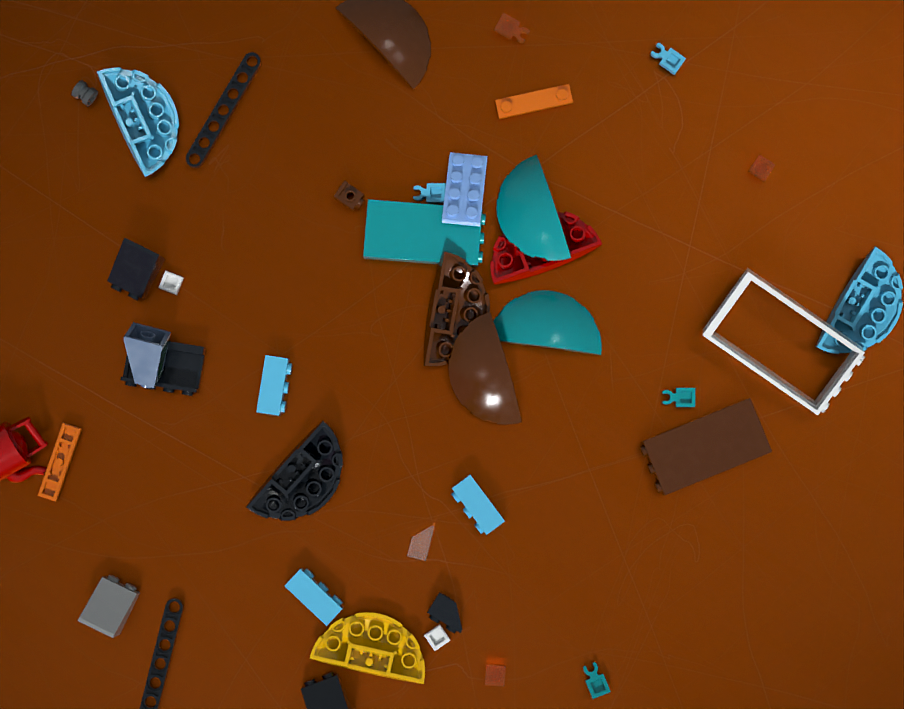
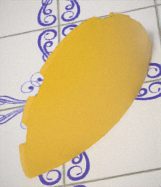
(372, 646)

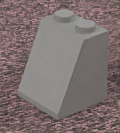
(109, 606)

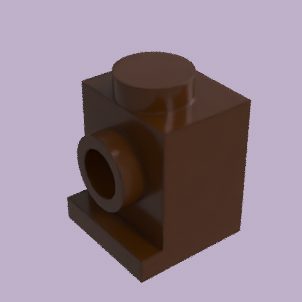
(344, 190)

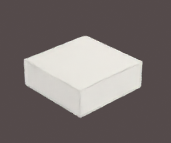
(171, 282)
(437, 637)

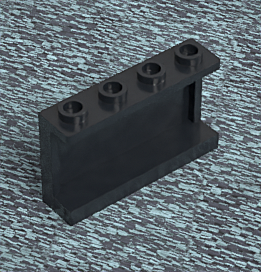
(181, 369)

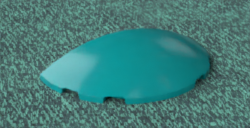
(529, 213)
(549, 321)

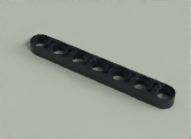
(223, 119)
(164, 654)

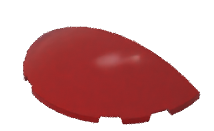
(511, 264)

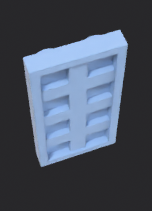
(464, 189)

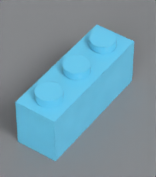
(274, 385)
(477, 505)
(314, 595)

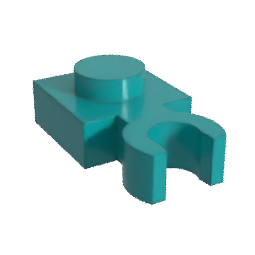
(682, 397)
(597, 683)

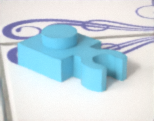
(669, 60)
(434, 193)

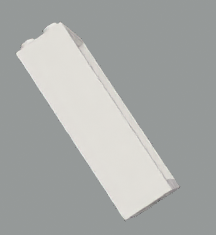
(833, 386)

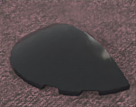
(302, 479)

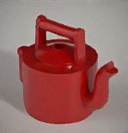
(15, 454)

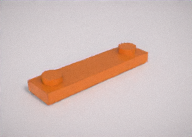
(533, 101)
(59, 462)

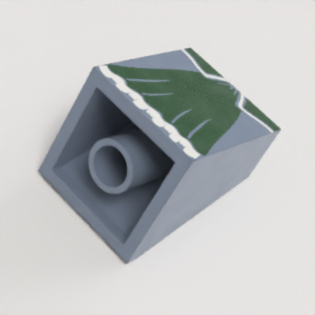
(146, 353)

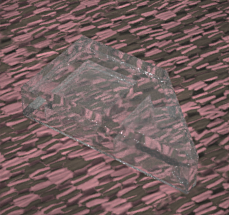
(420, 544)

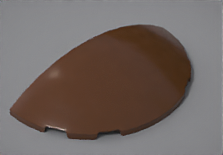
(394, 32)
(454, 302)
(482, 374)

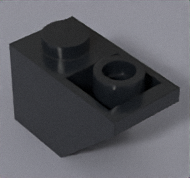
(446, 611)

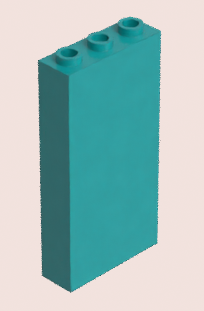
(417, 234)

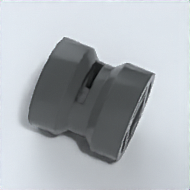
(84, 92)

